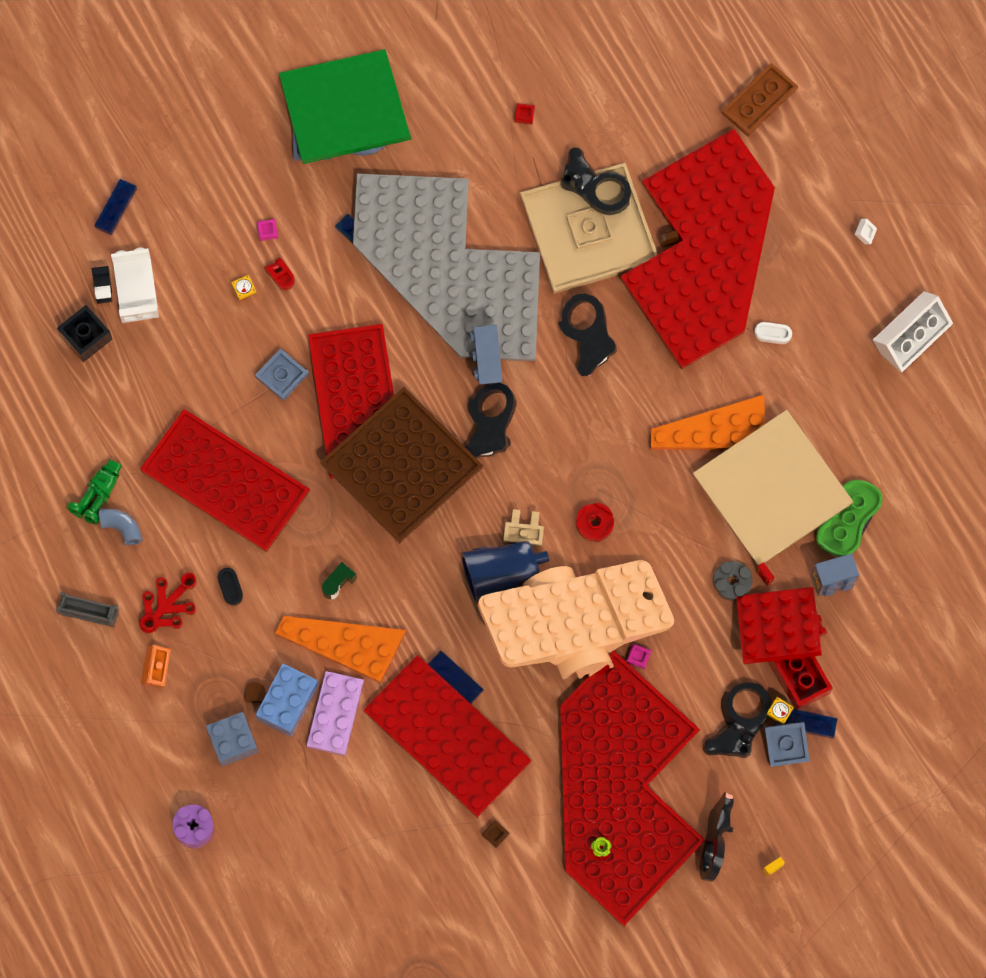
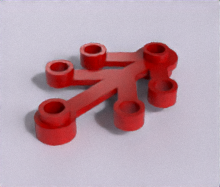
(166, 605)

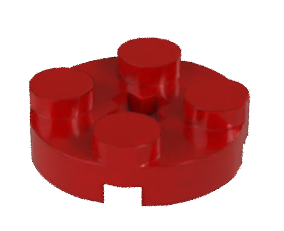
(594, 511)

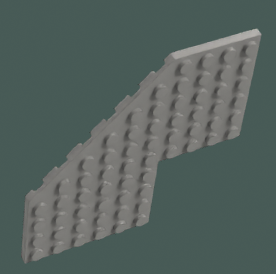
(417, 241)

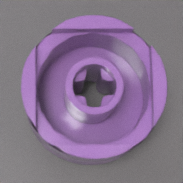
(185, 818)

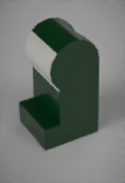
(337, 580)

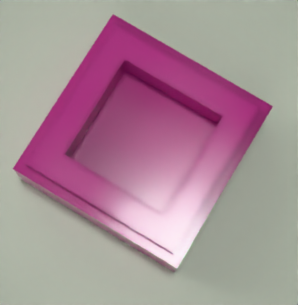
(267, 230)
(638, 656)

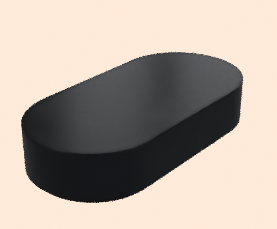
(230, 586)

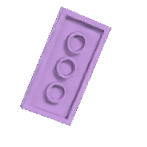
(335, 713)

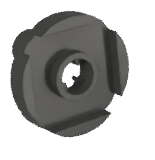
(729, 570)

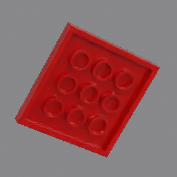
(778, 625)

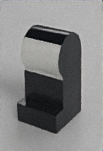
(102, 284)

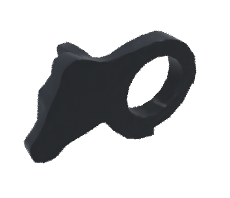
(583, 180)
(738, 733)

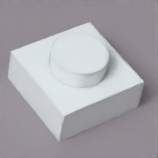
(865, 231)

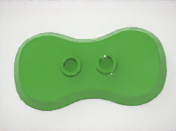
(843, 532)

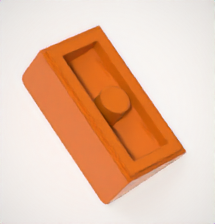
(155, 666)

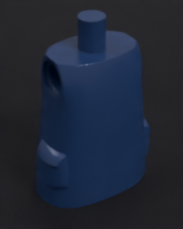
(500, 567)

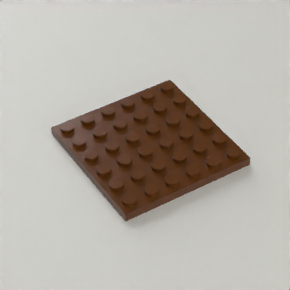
(401, 465)

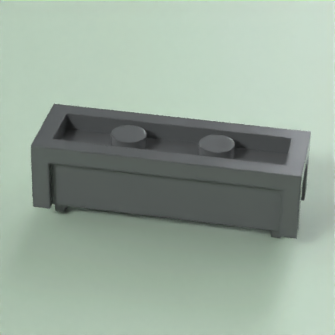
(88, 610)

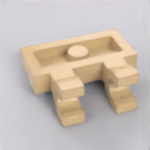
(518, 532)

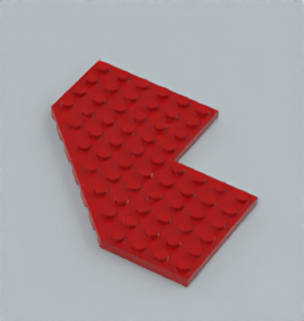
(704, 285)
(612, 747)

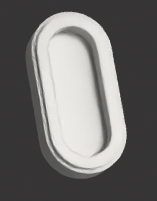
(773, 333)

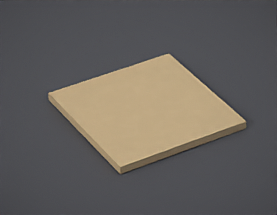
(581, 243)
(772, 488)

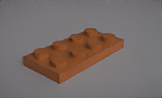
(759, 99)

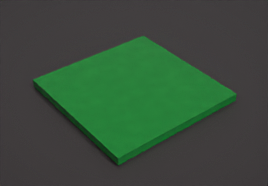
(344, 106)

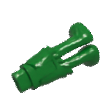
(100, 485)

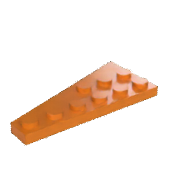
(713, 429)
(354, 646)

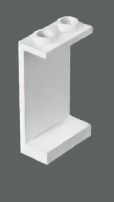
(135, 285)

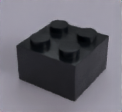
(84, 333)

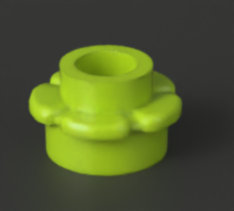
(601, 842)

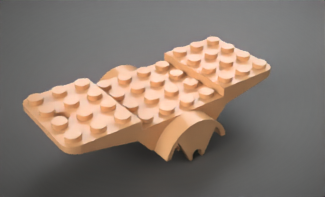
(575, 618)

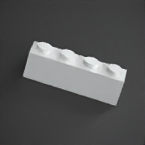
(913, 331)

